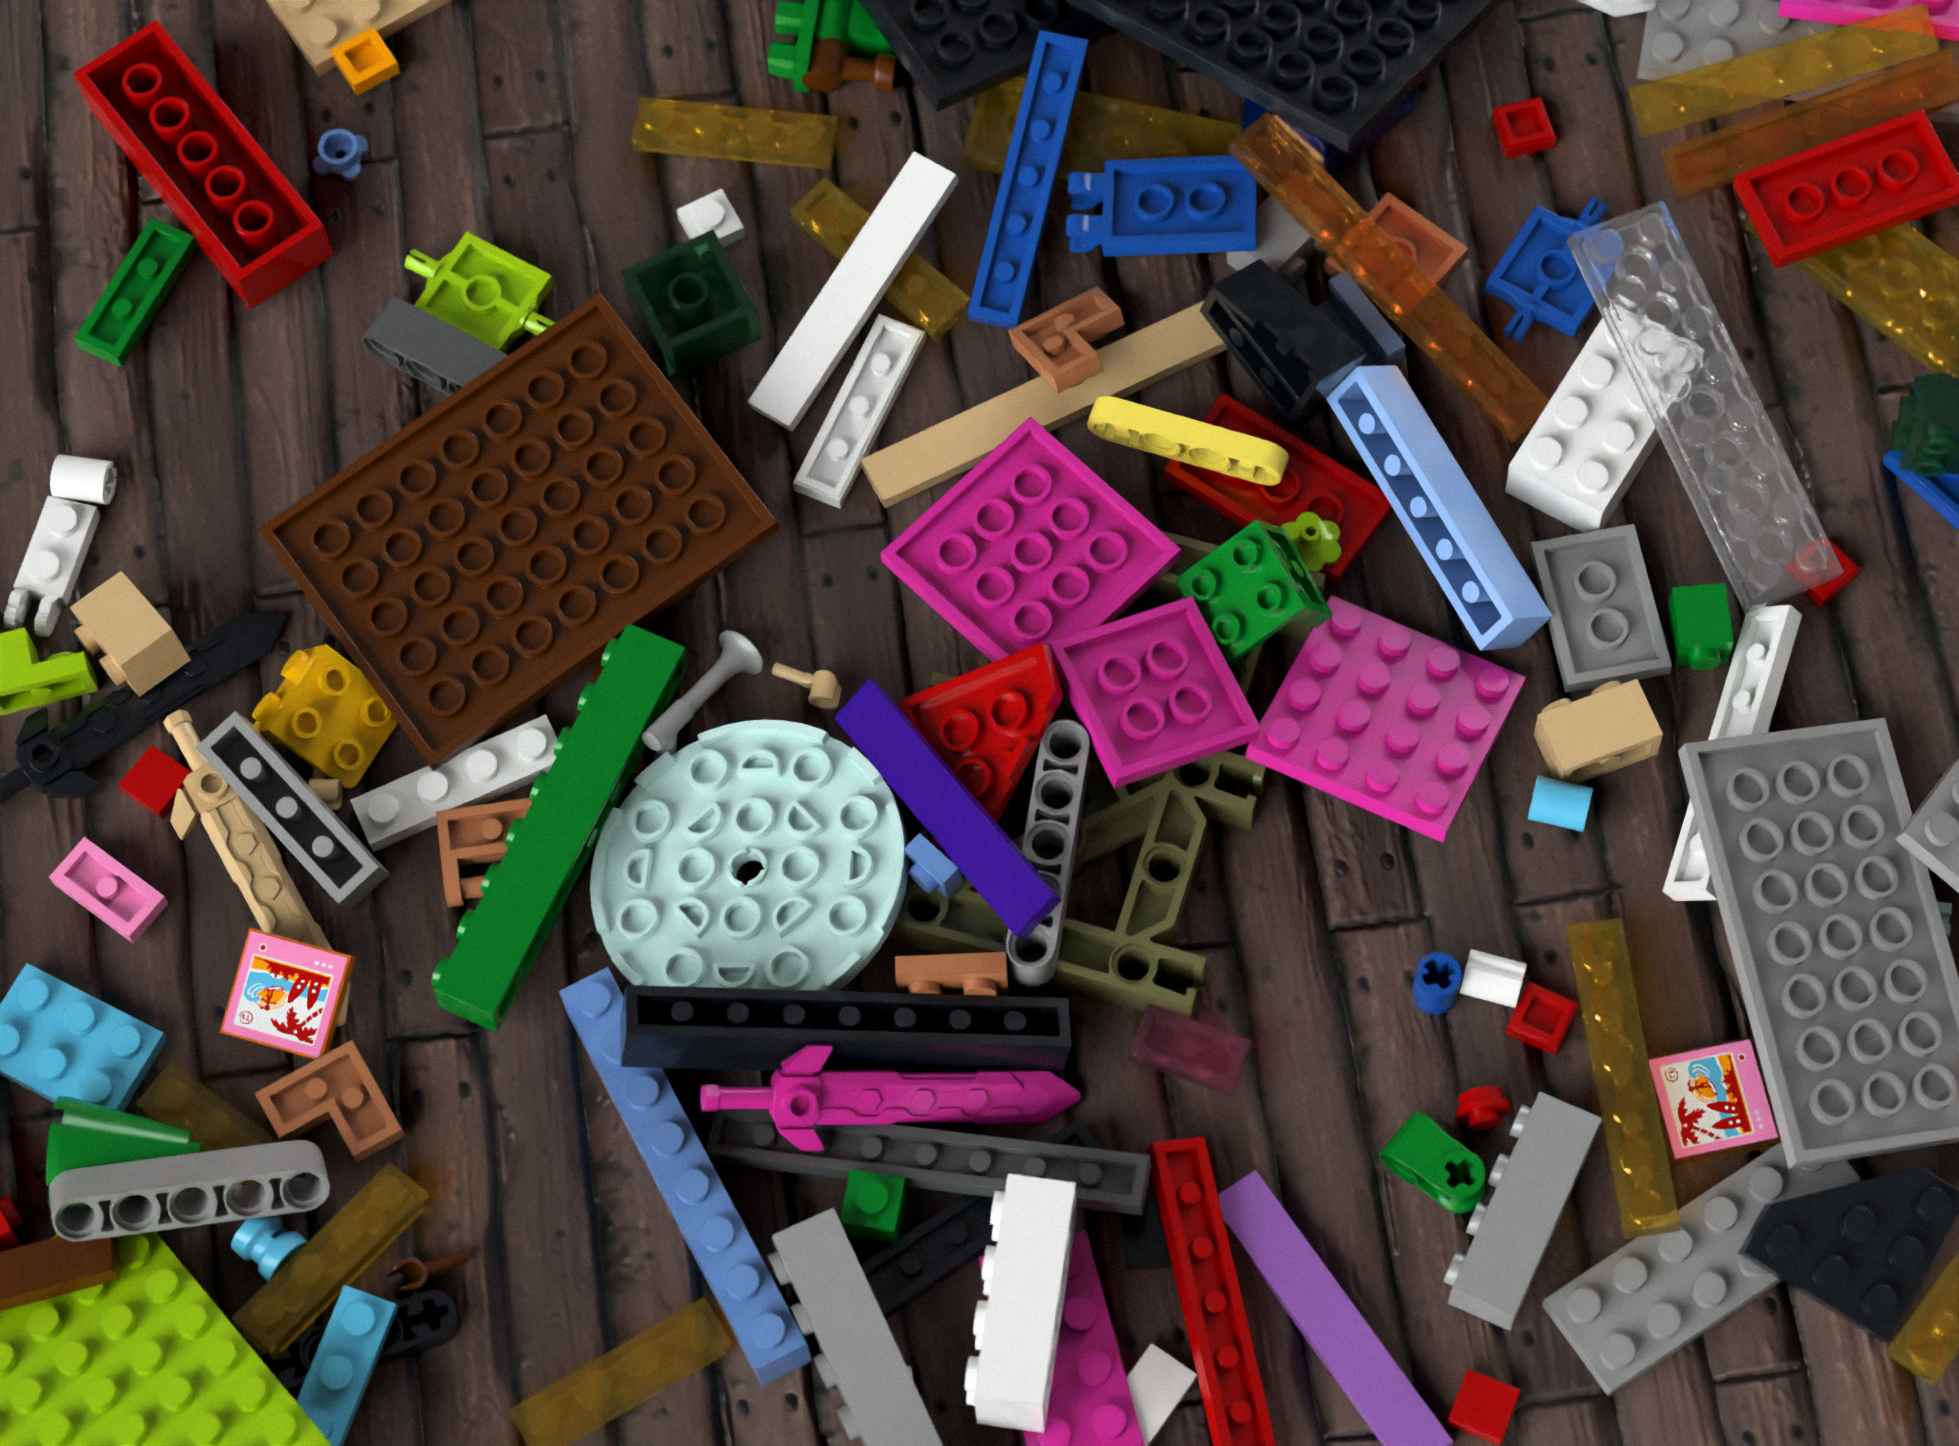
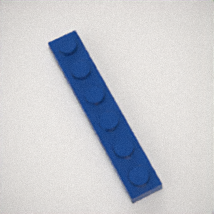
(1028, 180)

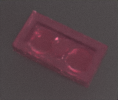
(1190, 1050)

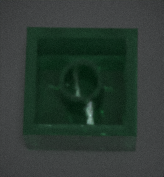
(691, 305)

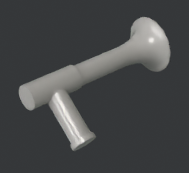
(736, 656)

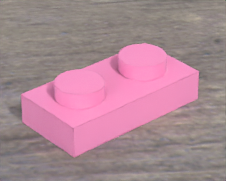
(109, 890)

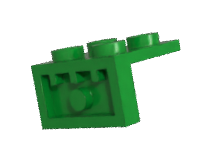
(1253, 589)

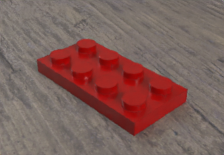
(1849, 188)
(1308, 485)

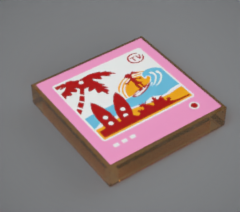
(1713, 1102)

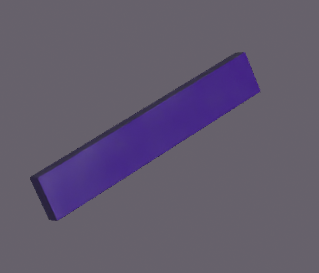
(948, 810)

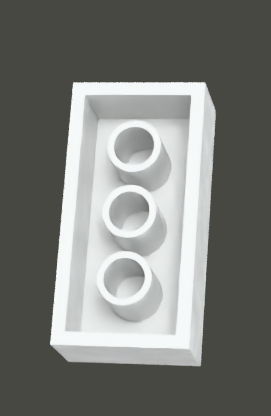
(1585, 441)
(1025, 1302)

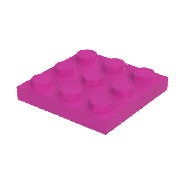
(1153, 691)

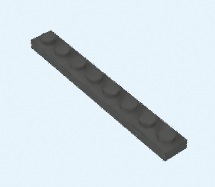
(933, 1158)

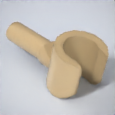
(823, 685)
(327, 789)

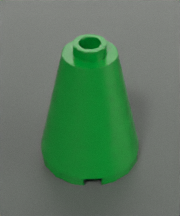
(104, 1136)

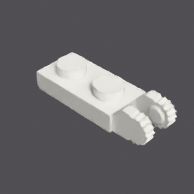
(52, 563)

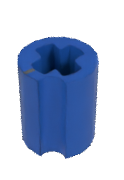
(1436, 983)

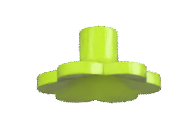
(1320, 547)

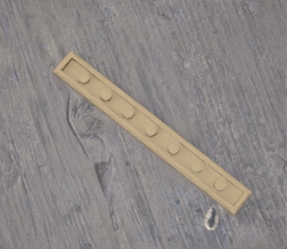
(973, 434)

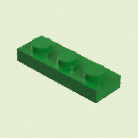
(136, 292)

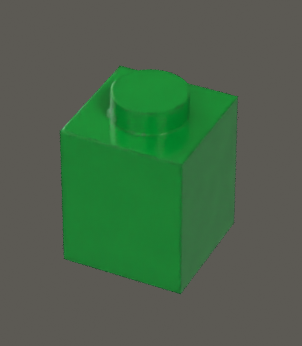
(1700, 626)
(874, 1208)

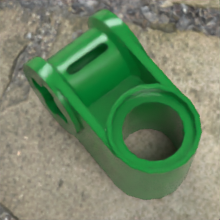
(1428, 1158)

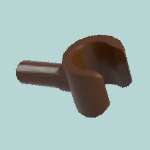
(420, 1272)

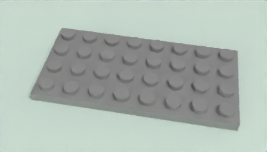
(1832, 937)

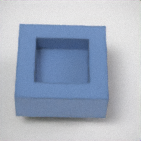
(932, 868)

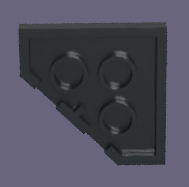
(1858, 1244)

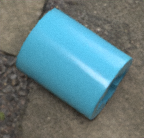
(1560, 803)

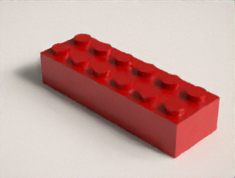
(204, 164)

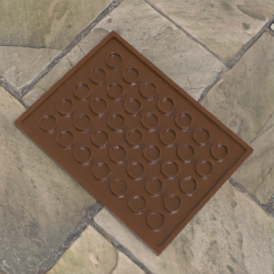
(518, 530)

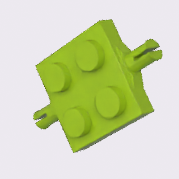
(483, 291)

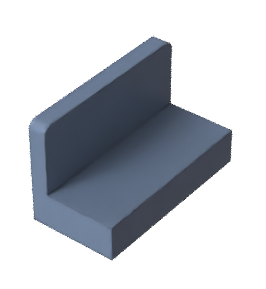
(1362, 322)

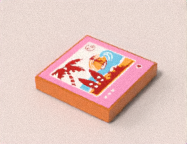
(287, 994)

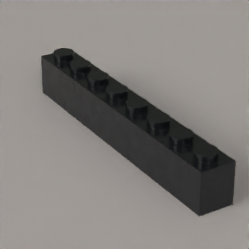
(864, 1028)

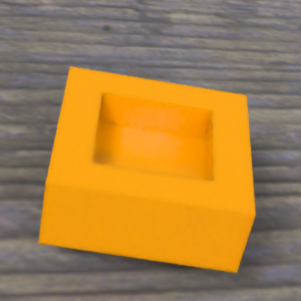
(365, 61)

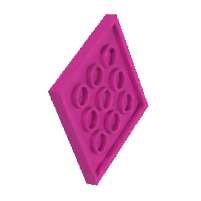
(1029, 548)
(1386, 718)

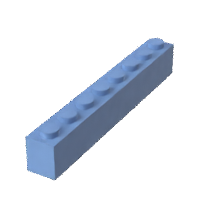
(688, 1185)

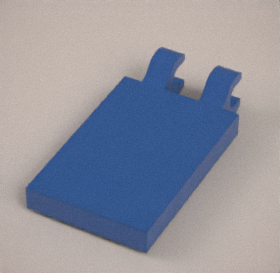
(1165, 207)

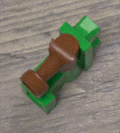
(826, 38)

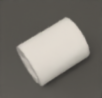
(83, 479)
(1493, 978)

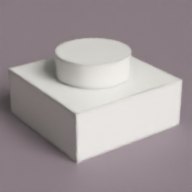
(709, 214)

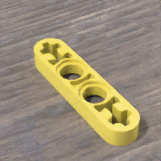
(1188, 440)

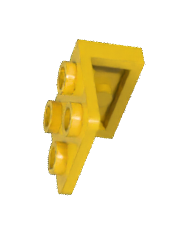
(326, 714)

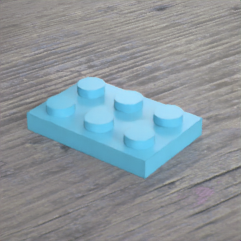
(72, 1043)

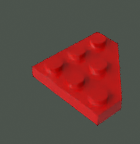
(990, 722)

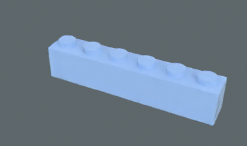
(1438, 507)

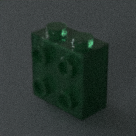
(1928, 426)

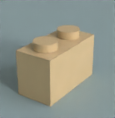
(129, 634)
(1597, 732)

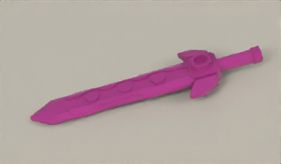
(807, 1095)

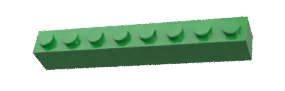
(560, 828)

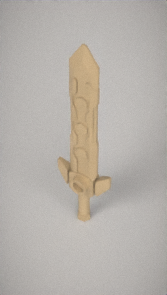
(241, 844)

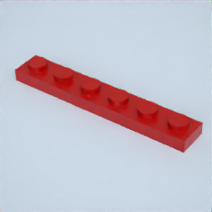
(1210, 1294)

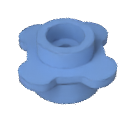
(338, 142)

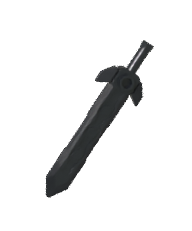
(54, 758)

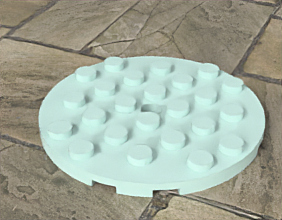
(740, 795)

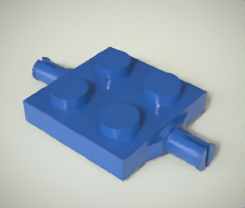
(1542, 275)

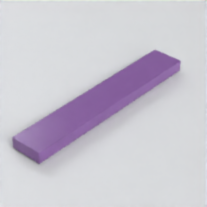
(1327, 1317)

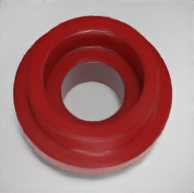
(1482, 1108)

